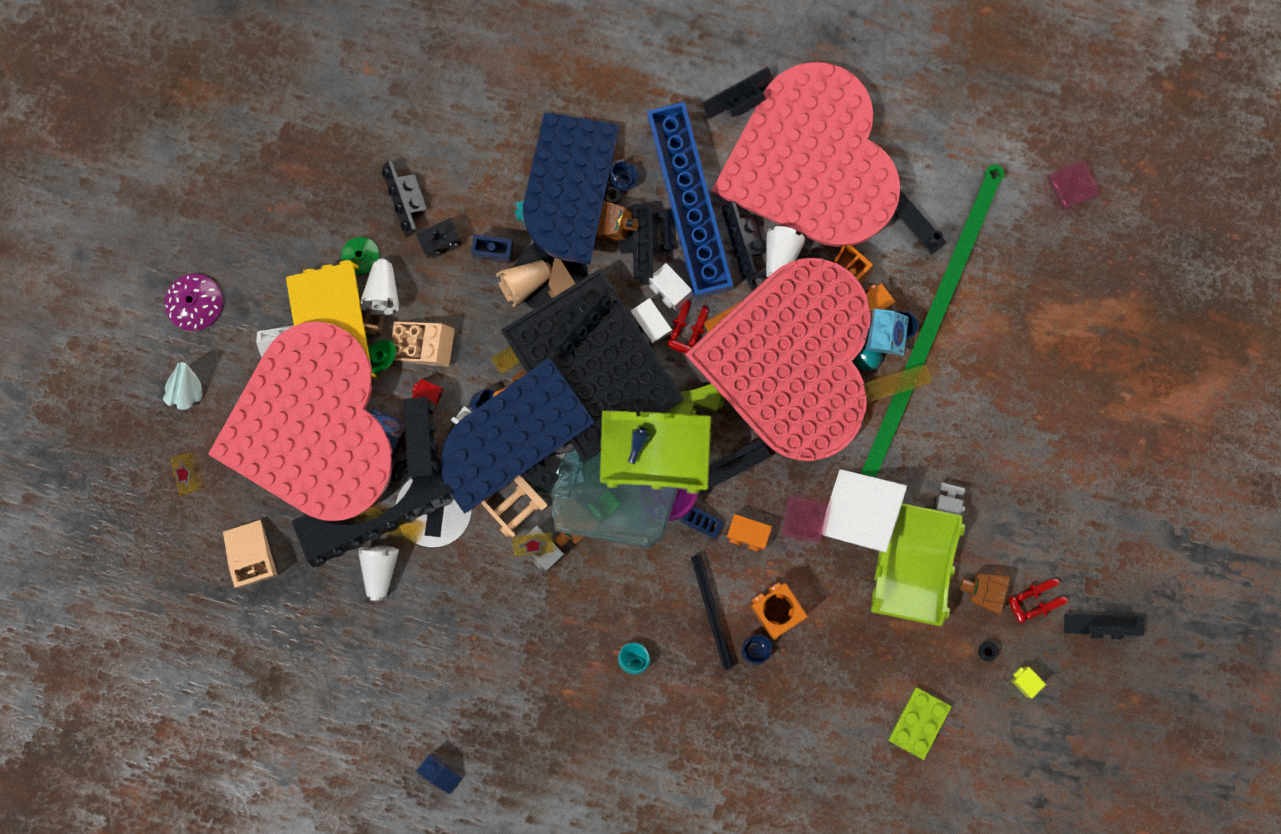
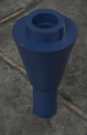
(639, 439)

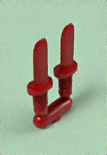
(679, 322)
(1034, 591)

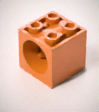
(795, 612)

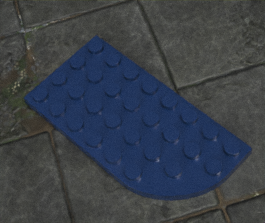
(568, 185)
(511, 434)

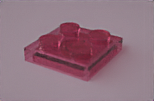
(1073, 185)
(804, 519)

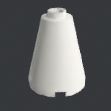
(782, 247)
(380, 290)
(377, 569)

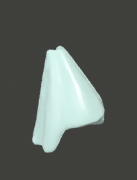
(182, 387)

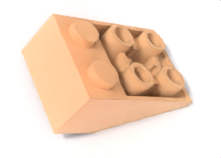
(423, 343)
(249, 554)

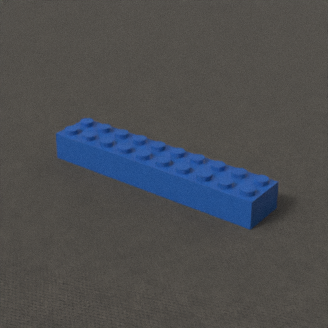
(689, 200)

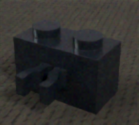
(439, 238)

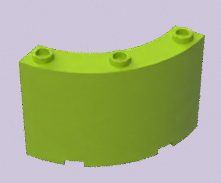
(671, 457)
(917, 565)

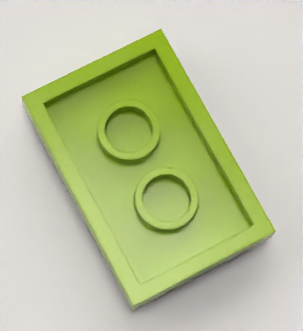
(919, 723)

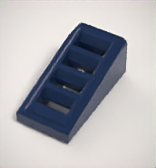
(699, 528)

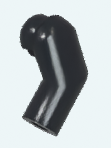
(398, 469)

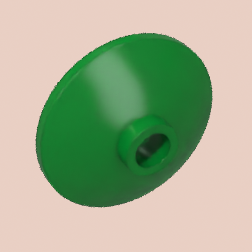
(369, 256)
(381, 355)

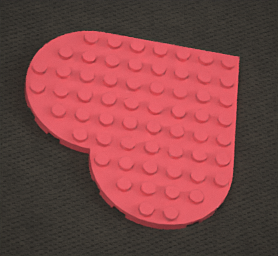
(811, 159)
(790, 357)
(307, 426)

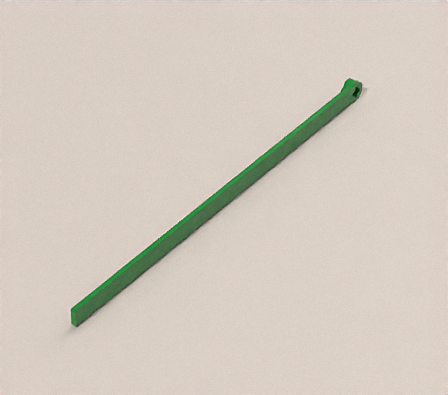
(934, 317)

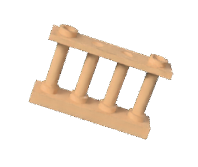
(522, 489)

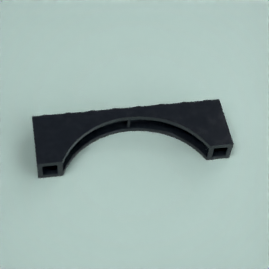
(327, 541)

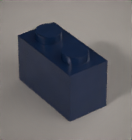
(492, 248)

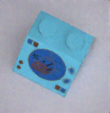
(887, 332)

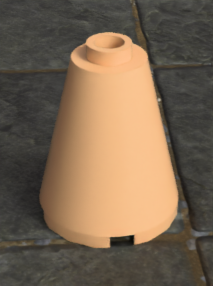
(521, 281)

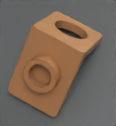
(372, 329)

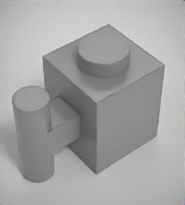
(949, 503)

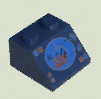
(393, 428)

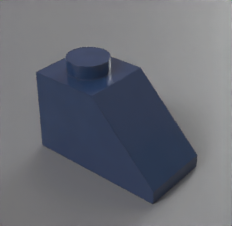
(439, 774)

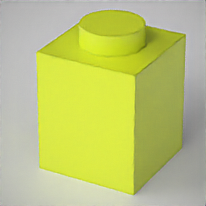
(1027, 681)

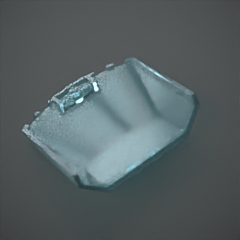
(595, 511)

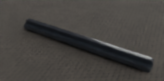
(712, 612)

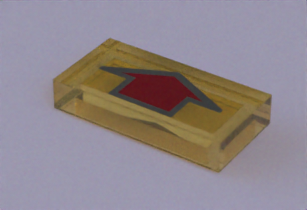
(184, 474)
(532, 544)

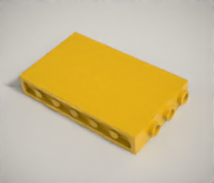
(329, 297)

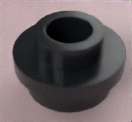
(612, 190)
(994, 651)

